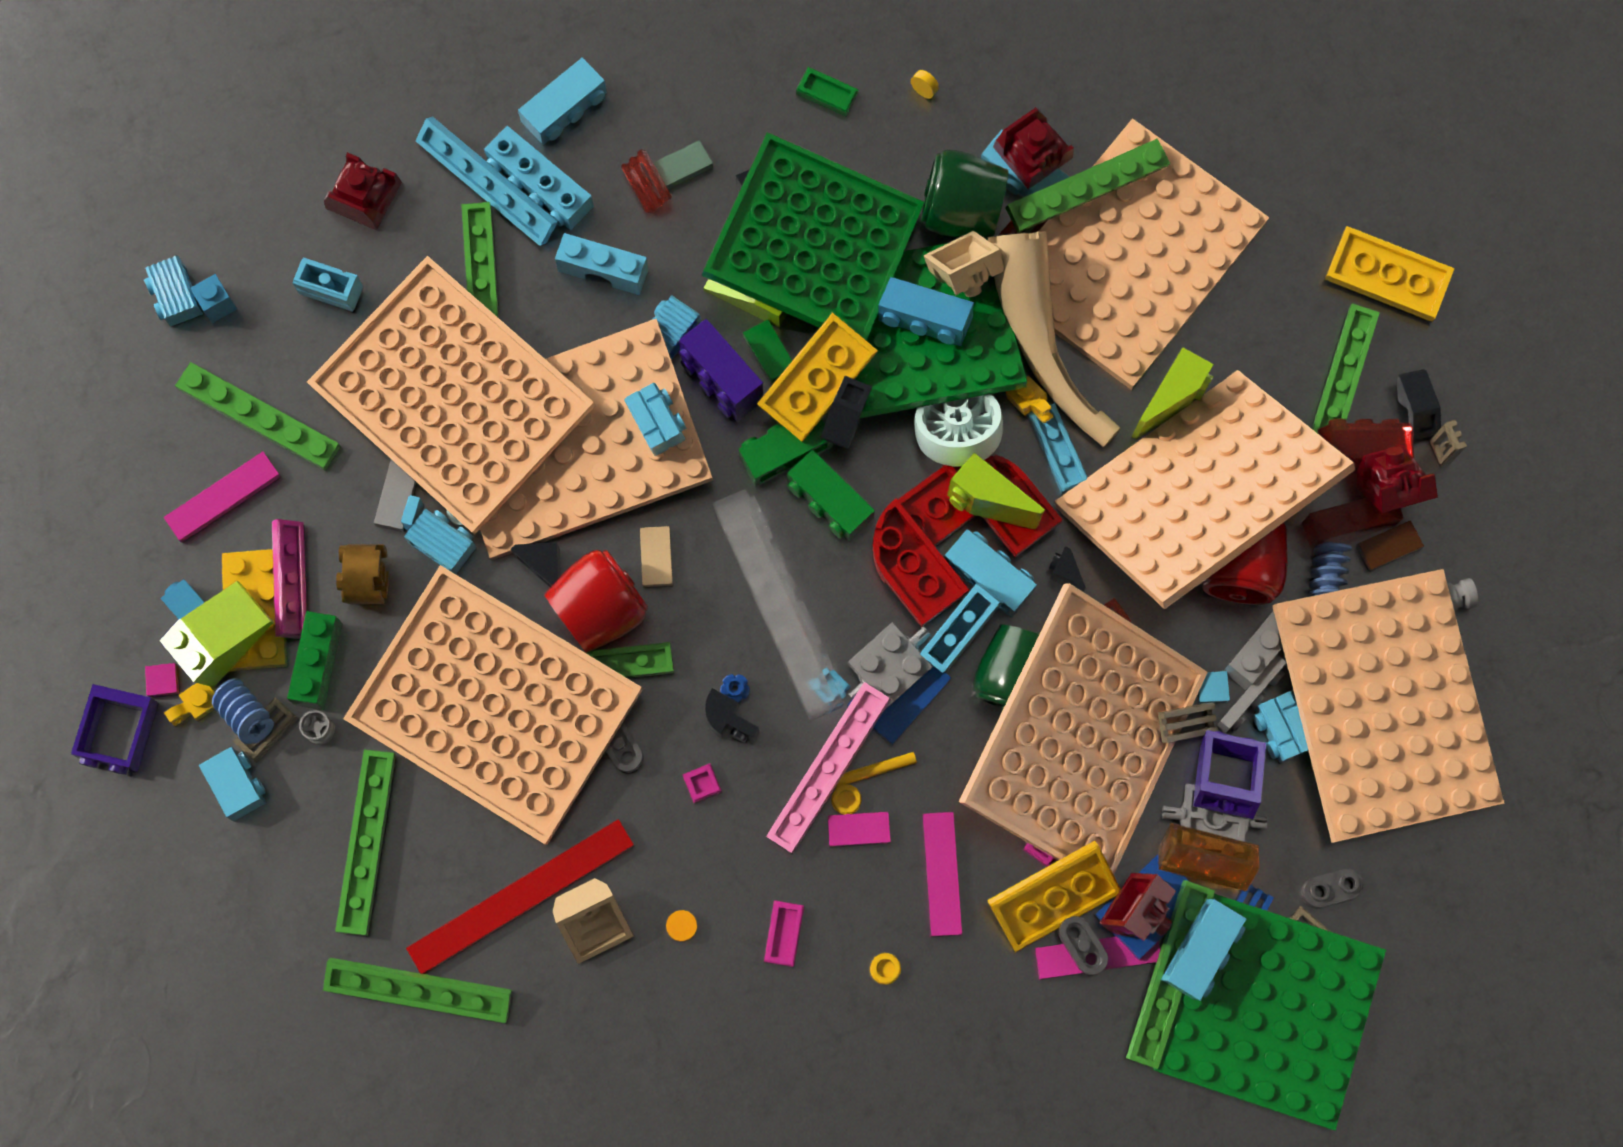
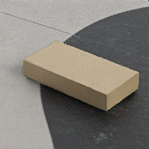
(656, 556)

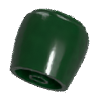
(963, 195)
(1003, 664)

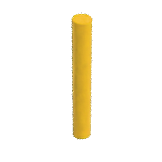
(877, 768)

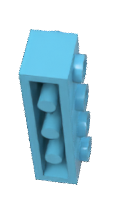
(538, 178)

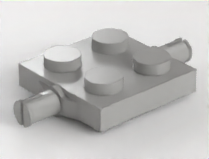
(891, 662)
(1211, 821)

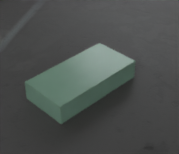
(683, 164)

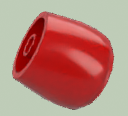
(1255, 574)
(597, 600)

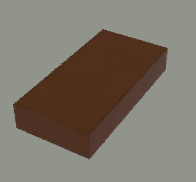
(1390, 545)

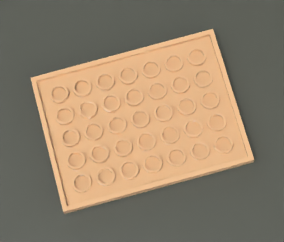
(1143, 258)
(451, 394)
(605, 459)
(1203, 488)
(493, 704)
(1387, 705)
(1082, 732)

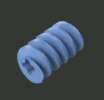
(1328, 567)
(242, 711)

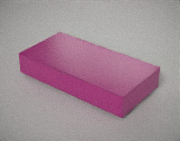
(858, 829)
(784, 934)

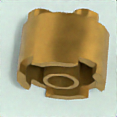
(363, 574)

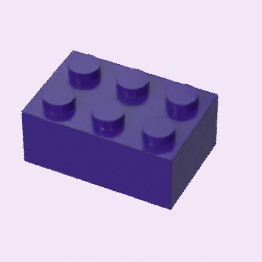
(720, 371)

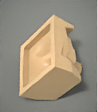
(965, 263)
(590, 920)

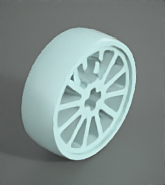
(958, 431)

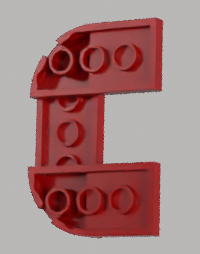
(924, 518)

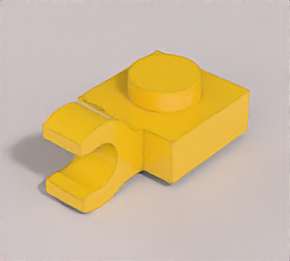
(1031, 399)
(196, 702)

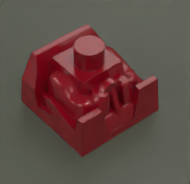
(1032, 148)
(362, 192)
(1394, 479)
(1140, 907)

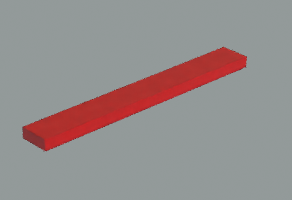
(519, 897)

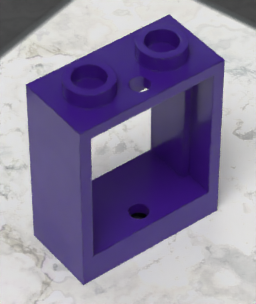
(97, 698)
(1213, 795)

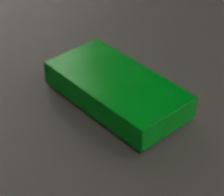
(827, 91)
(767, 349)

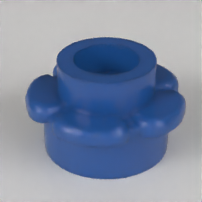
(740, 681)

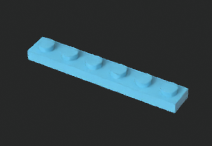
(486, 181)

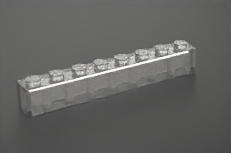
(778, 604)

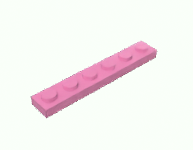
(828, 767)

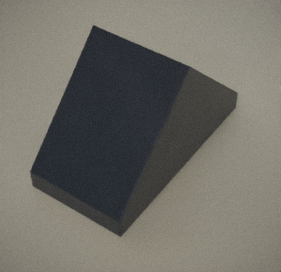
(540, 559)

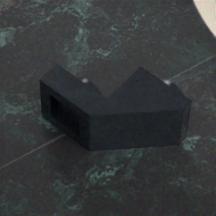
(1419, 397)
(846, 412)
(1066, 570)

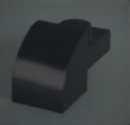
(722, 716)

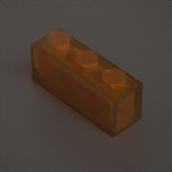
(1208, 857)

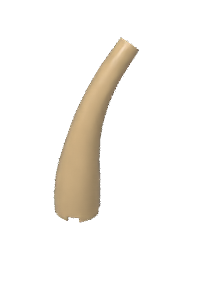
(1028, 309)

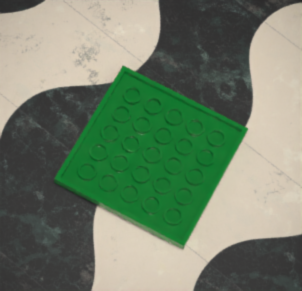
(812, 237)
(923, 370)
(1279, 1018)

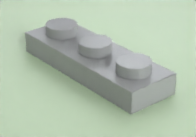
(1253, 695)

